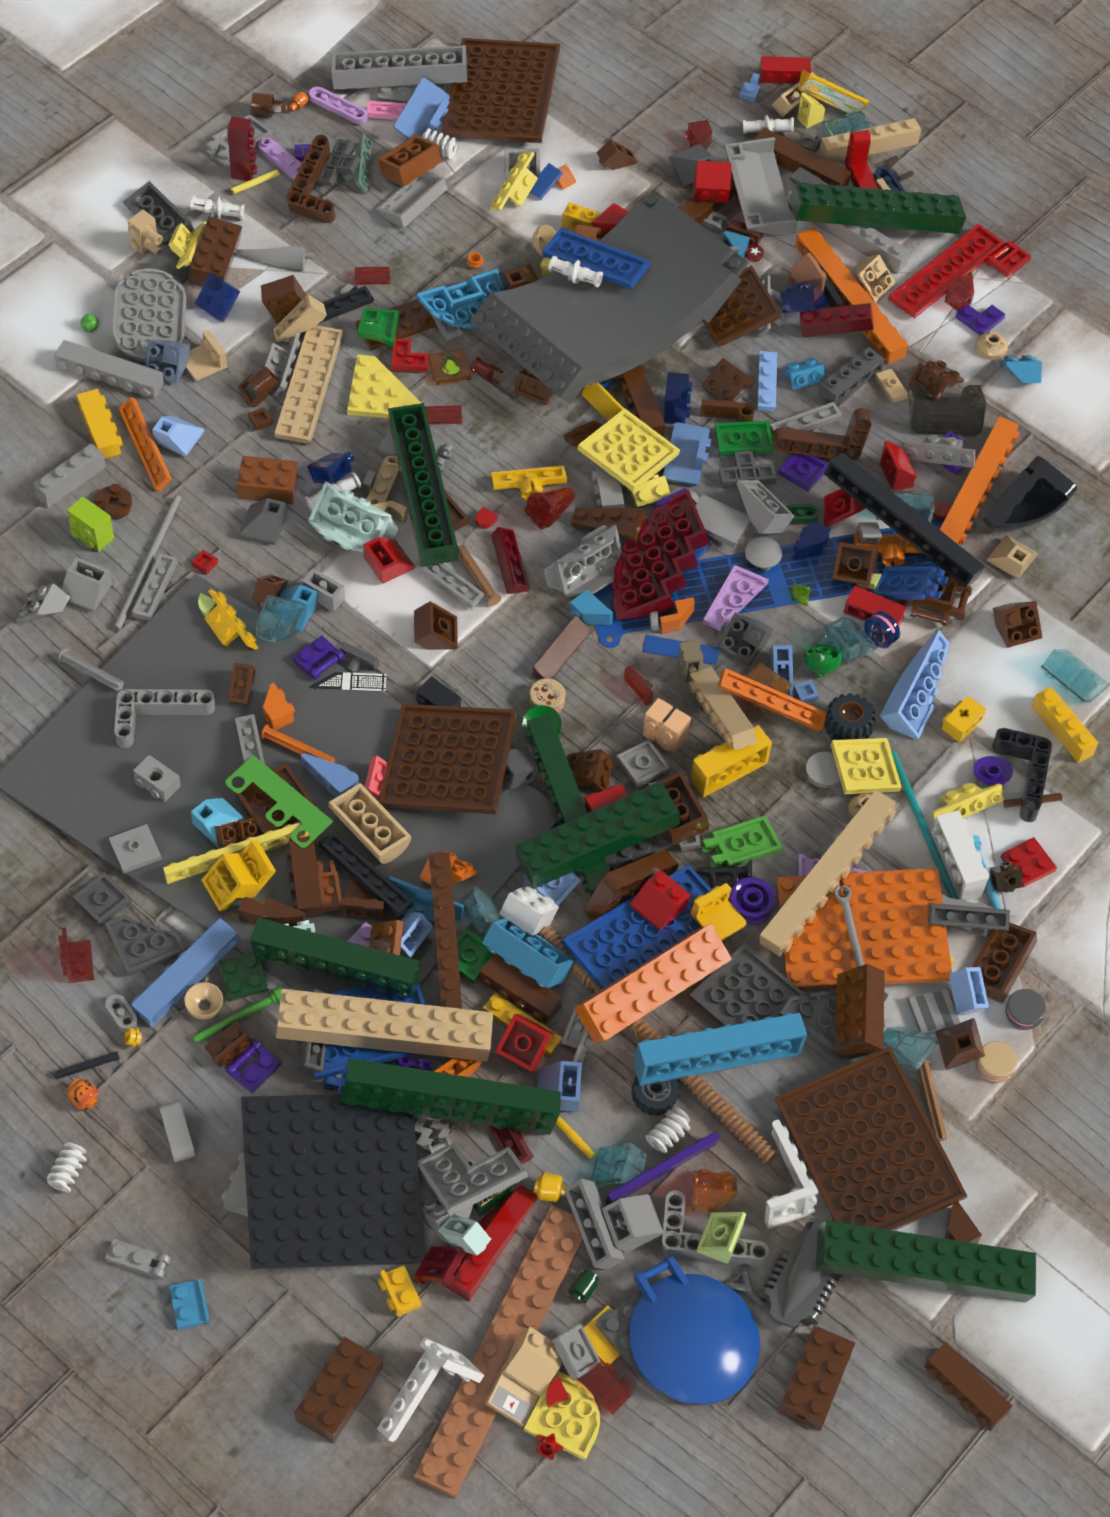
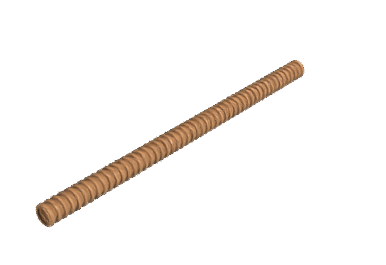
(695, 1083)

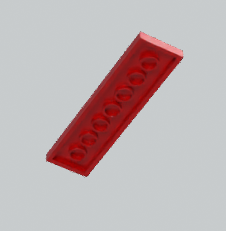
(945, 270)

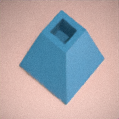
(1025, 370)
(302, 595)

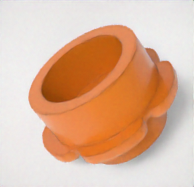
(475, 260)

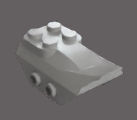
(587, 565)

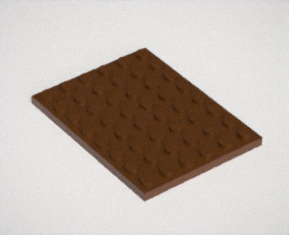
(504, 91)
(870, 1145)

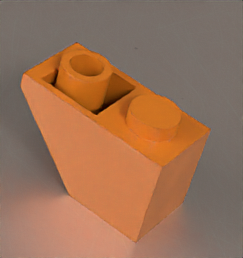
(276, 708)

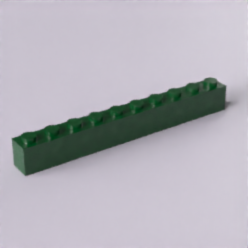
(562, 786)

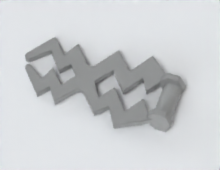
(425, 1142)

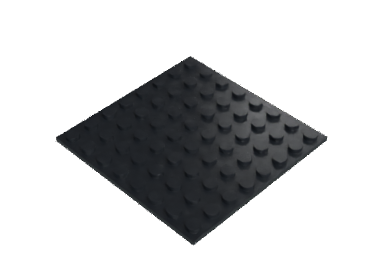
(330, 1183)

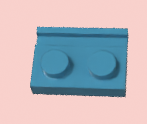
(189, 1304)

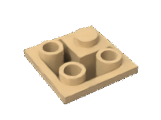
(874, 276)
(1012, 556)

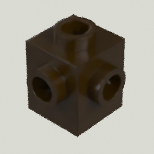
(1006, 877)

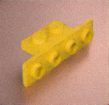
(226, 624)

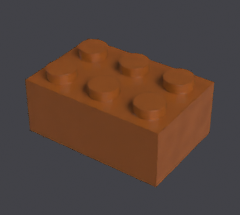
(409, 160)
(267, 478)

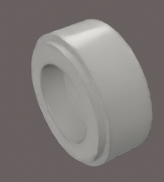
(654, 621)

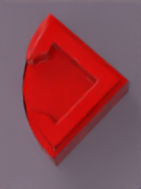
(556, 1393)

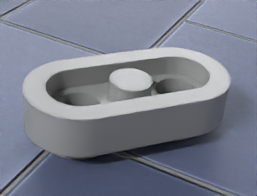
(122, 1014)

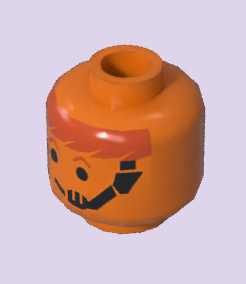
(82, 1094)

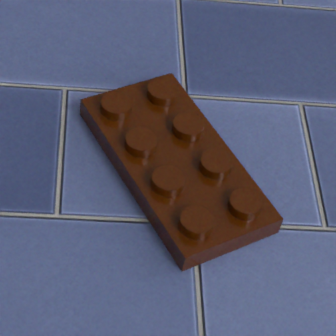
(412, 320)

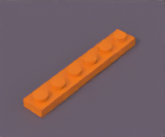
(145, 444)
(771, 699)

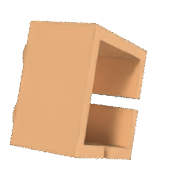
(667, 734)

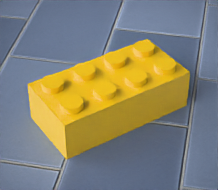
(724, 765)

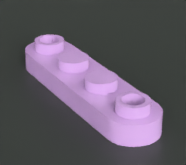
(338, 105)
(279, 157)

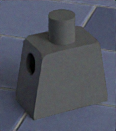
(520, 768)

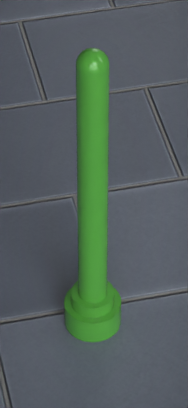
(274, 997)

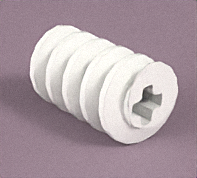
(446, 147)
(668, 1130)
(65, 1167)

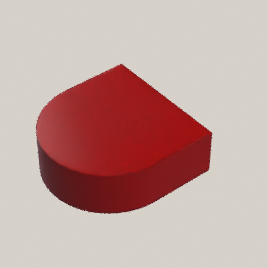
(485, 518)

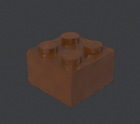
(281, 296)

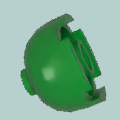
(822, 659)

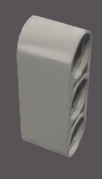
(177, 1131)

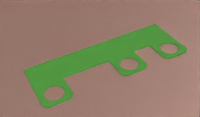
(287, 799)

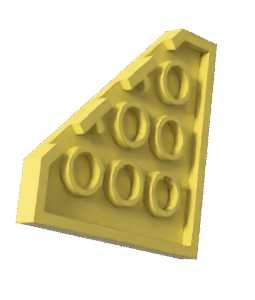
(376, 389)

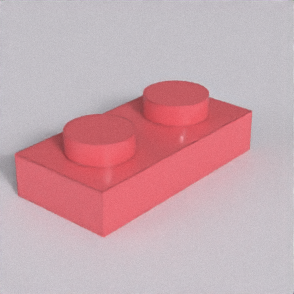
(375, 776)

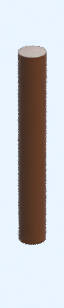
(1046, 798)

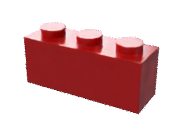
(783, 69)
(864, 604)

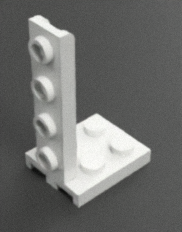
(799, 1201)
(419, 1382)

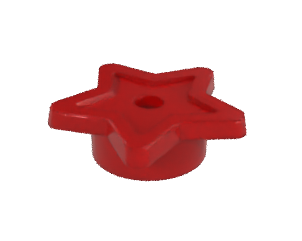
(544, 1450)

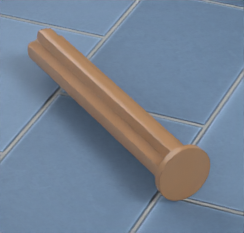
(478, 576)
(932, 1100)

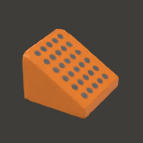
(567, 178)

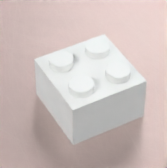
(529, 909)

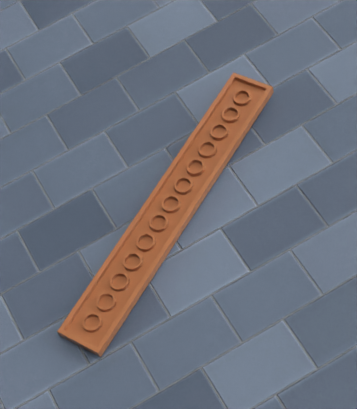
(523, 1306)

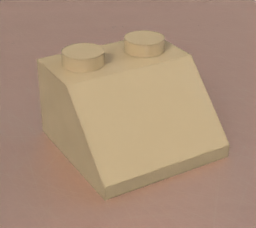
(533, 1361)

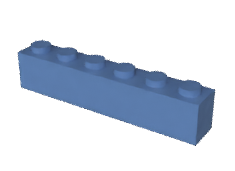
(185, 972)

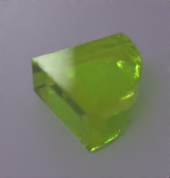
(801, 593)

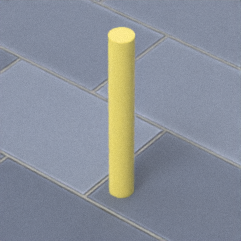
(255, 181)

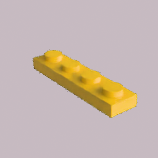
(504, 1011)

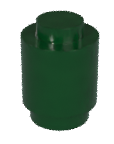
(583, 1286)

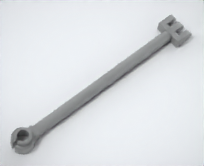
(850, 925)

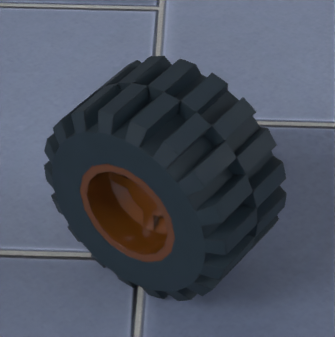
(850, 718)

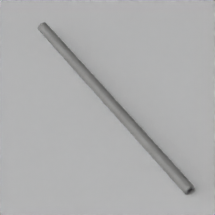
(147, 563)

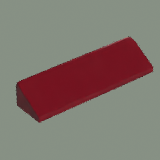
(510, 561)
(513, 1139)

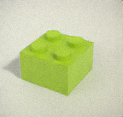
(90, 524)

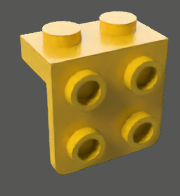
(717, 910)

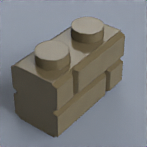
(689, 659)

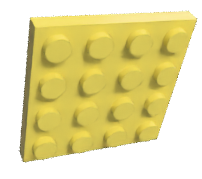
(628, 449)

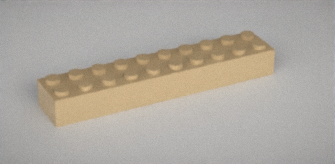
(384, 1025)

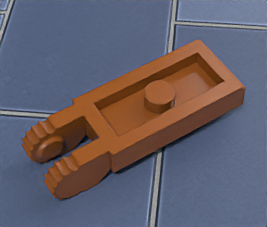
(329, 888)

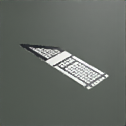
(353, 681)

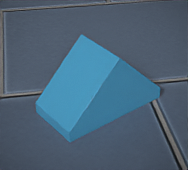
(734, 239)

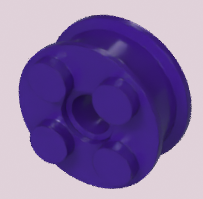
(758, 891)

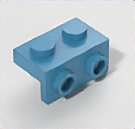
(804, 373)

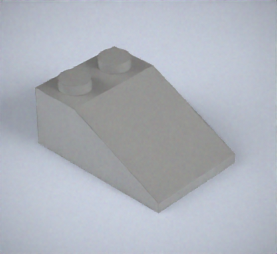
(763, 507)

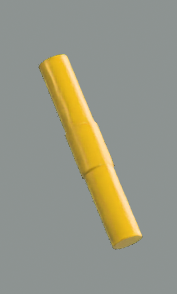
(575, 1138)

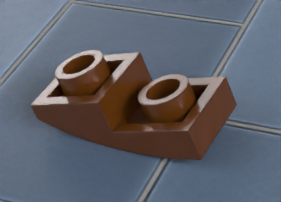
(236, 831)

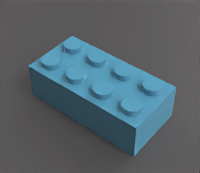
(529, 953)

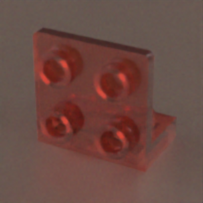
(76, 959)

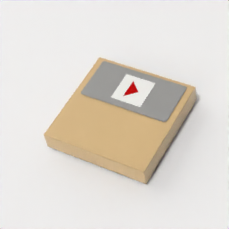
(511, 1399)

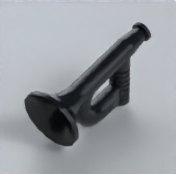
(735, 872)

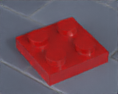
(1031, 860)

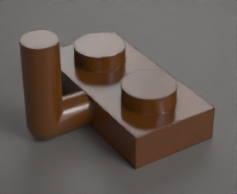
(580, 434)

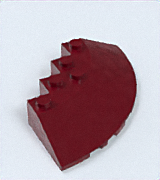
(655, 562)

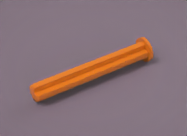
(292, 744)

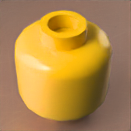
(549, 1187)

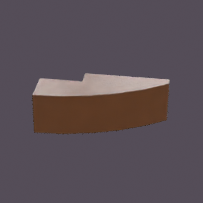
(270, 910)

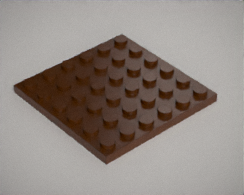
(448, 758)

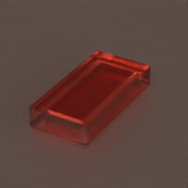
(372, 275)
(444, 414)
(637, 684)

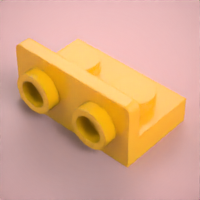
(400, 1291)

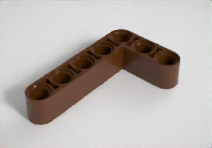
(305, 180)
(826, 444)
(626, 880)

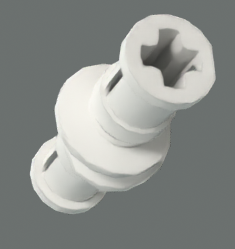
(774, 125)
(217, 207)
(575, 272)
(349, 484)

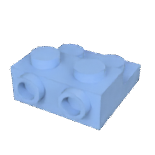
(558, 888)

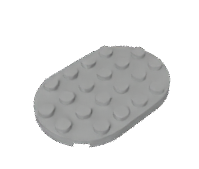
(147, 308)

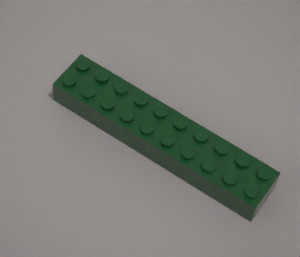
(877, 208)
(423, 485)
(449, 1096)
(926, 1261)

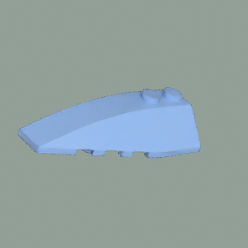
(912, 696)

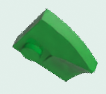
(379, 325)

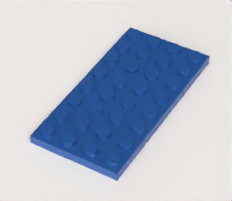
(626, 939)

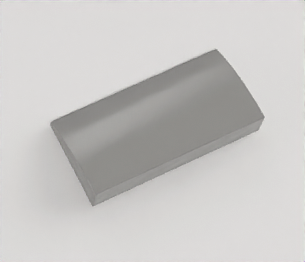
(412, 199)

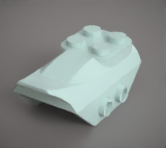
(349, 519)

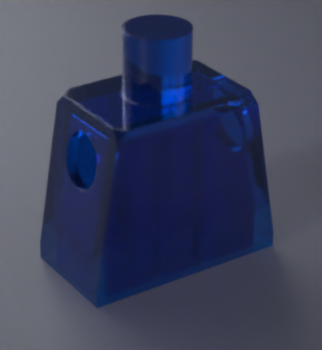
(331, 467)

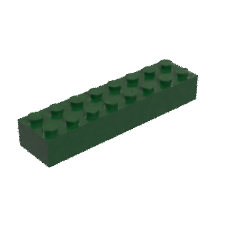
(597, 835)
(335, 958)

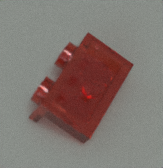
(608, 1387)

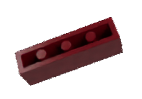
(241, 148)
(837, 320)

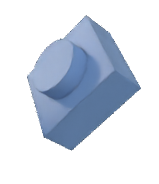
(806, 691)

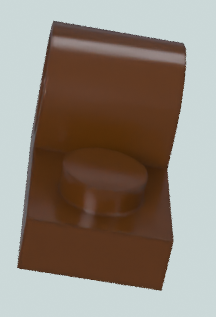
(241, 682)

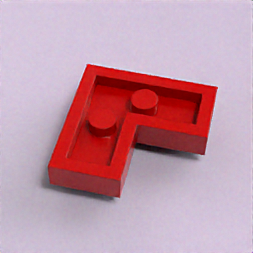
(405, 360)

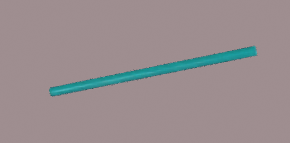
(924, 828)

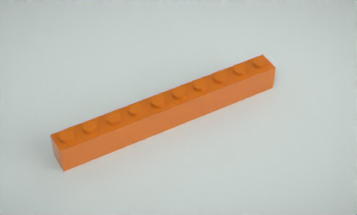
(884, 336)
(980, 480)

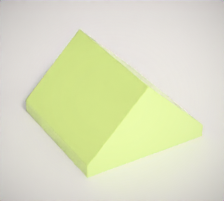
(721, 1235)

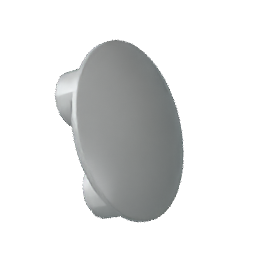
(763, 553)

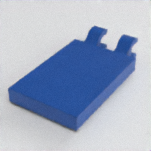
(910, 582)

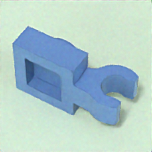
(751, 90)

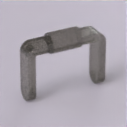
(900, 178)

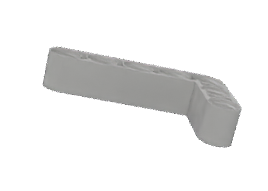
(156, 706)
(683, 1239)

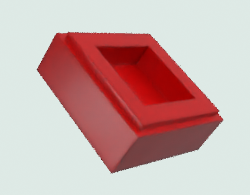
(204, 562)

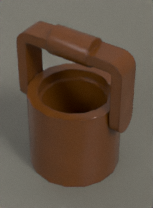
(265, 104)
(262, 382)

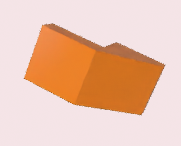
(675, 622)

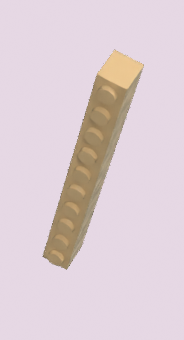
(827, 873)

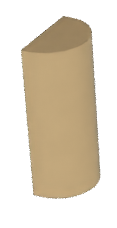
(371, 823)

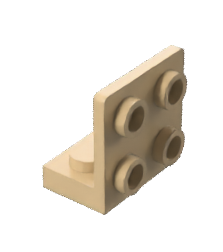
(206, 358)

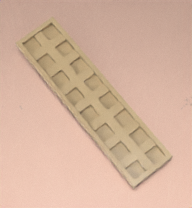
(309, 384)

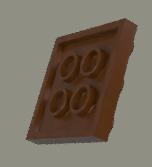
(258, 802)

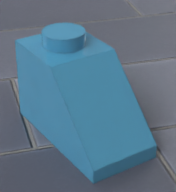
(590, 610)

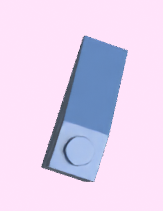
(782, 663)
(332, 776)

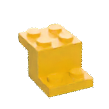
(238, 875)

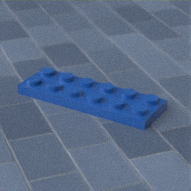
(615, 264)

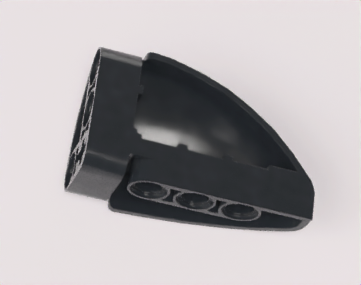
(1031, 497)

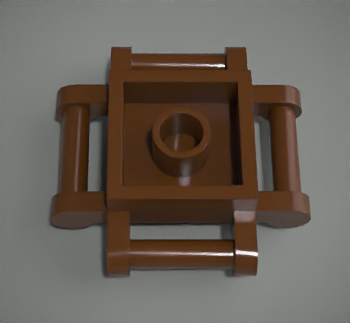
(943, 604)

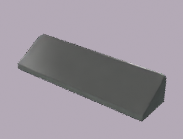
(968, 916)
(311, 1054)

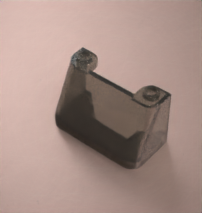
(947, 414)

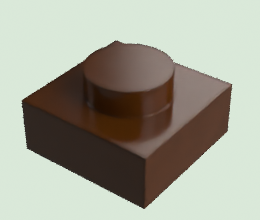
(260, 418)

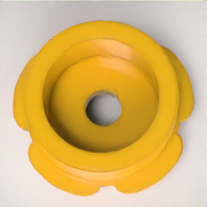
(132, 1037)

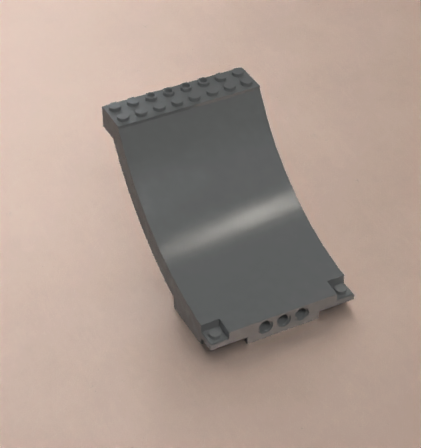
(590, 333)

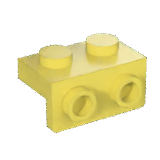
(650, 491)

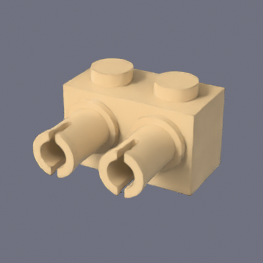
(144, 233)

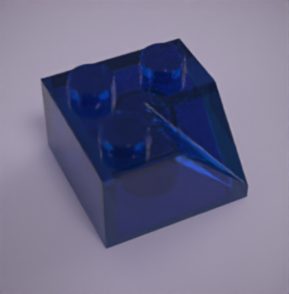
(802, 298)
(677, 398)

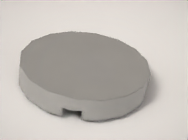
(822, 770)

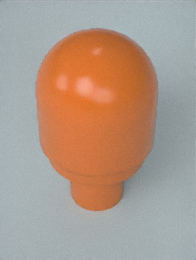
(298, 101)

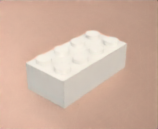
(960, 855)

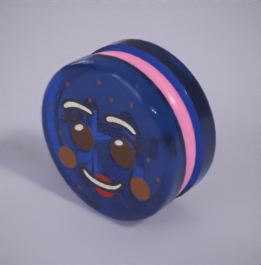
(882, 629)

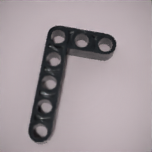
(1037, 751)

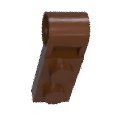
(727, 409)

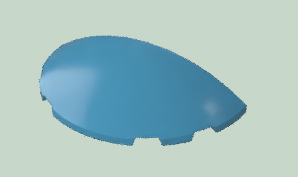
(461, 301)

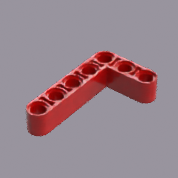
(856, 159)

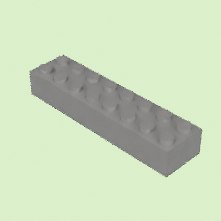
(399, 67)

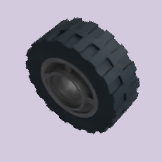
(653, 1102)

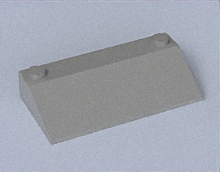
(760, 187)

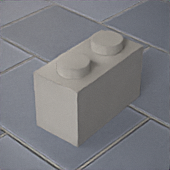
(330, 592)

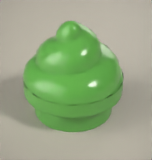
(89, 322)

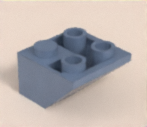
(167, 357)

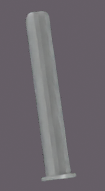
(90, 670)

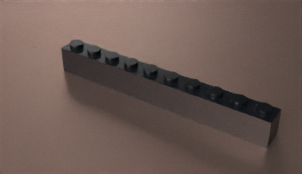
(904, 520)

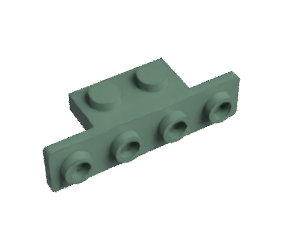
(363, 168)

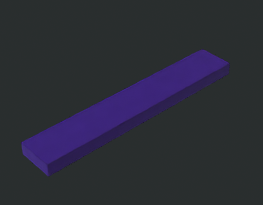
(663, 1168)

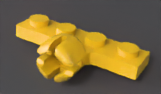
(529, 480)

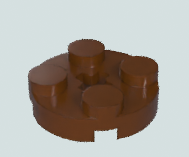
(114, 493)

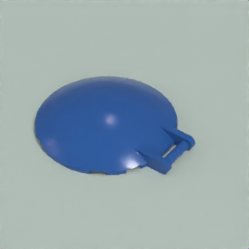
(692, 1336)

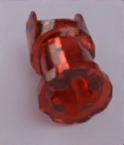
(485, 370)

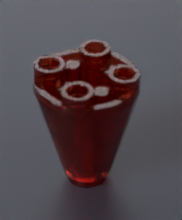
(548, 505)

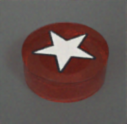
(754, 253)

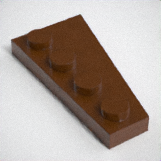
(626, 519)

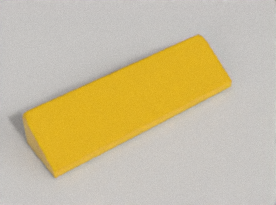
(601, 400)

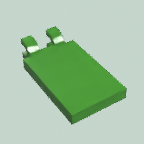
(742, 843)

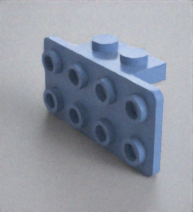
(422, 110)
(688, 465)

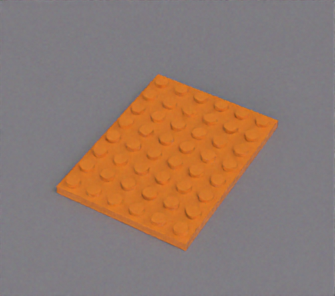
(889, 925)

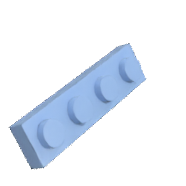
(767, 381)

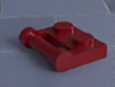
(443, 1259)

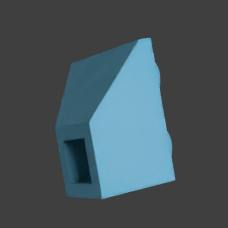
(212, 813)

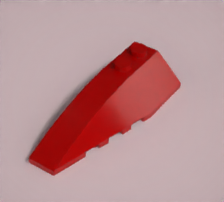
(500, 1226)

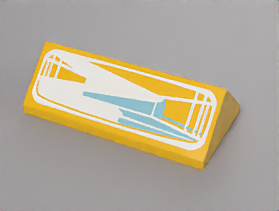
(830, 93)

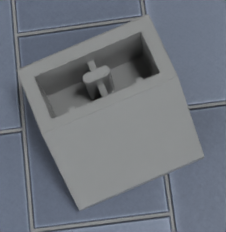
(86, 584)
(632, 1222)

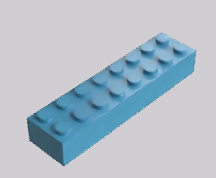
(719, 1048)

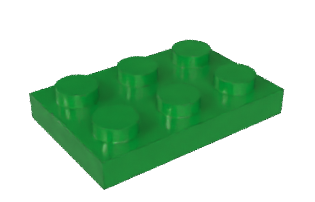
(744, 436)

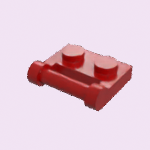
(1011, 262)

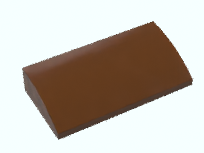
(1004, 959)

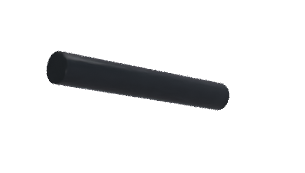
(87, 1065)

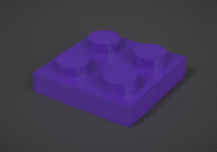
(803, 470)

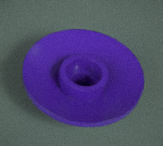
(993, 770)

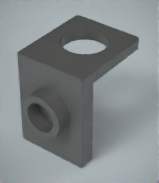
(816, 140)

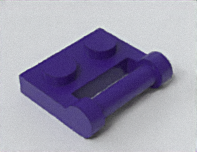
(315, 653)
(257, 1071)

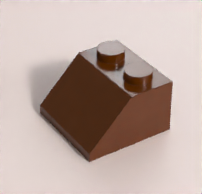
(855, 563)
(435, 627)

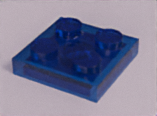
(217, 297)

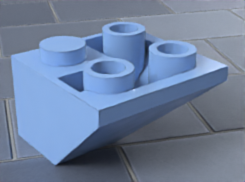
(176, 434)

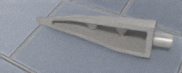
(285, 257)

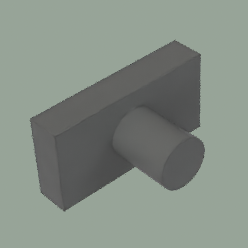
(358, 657)

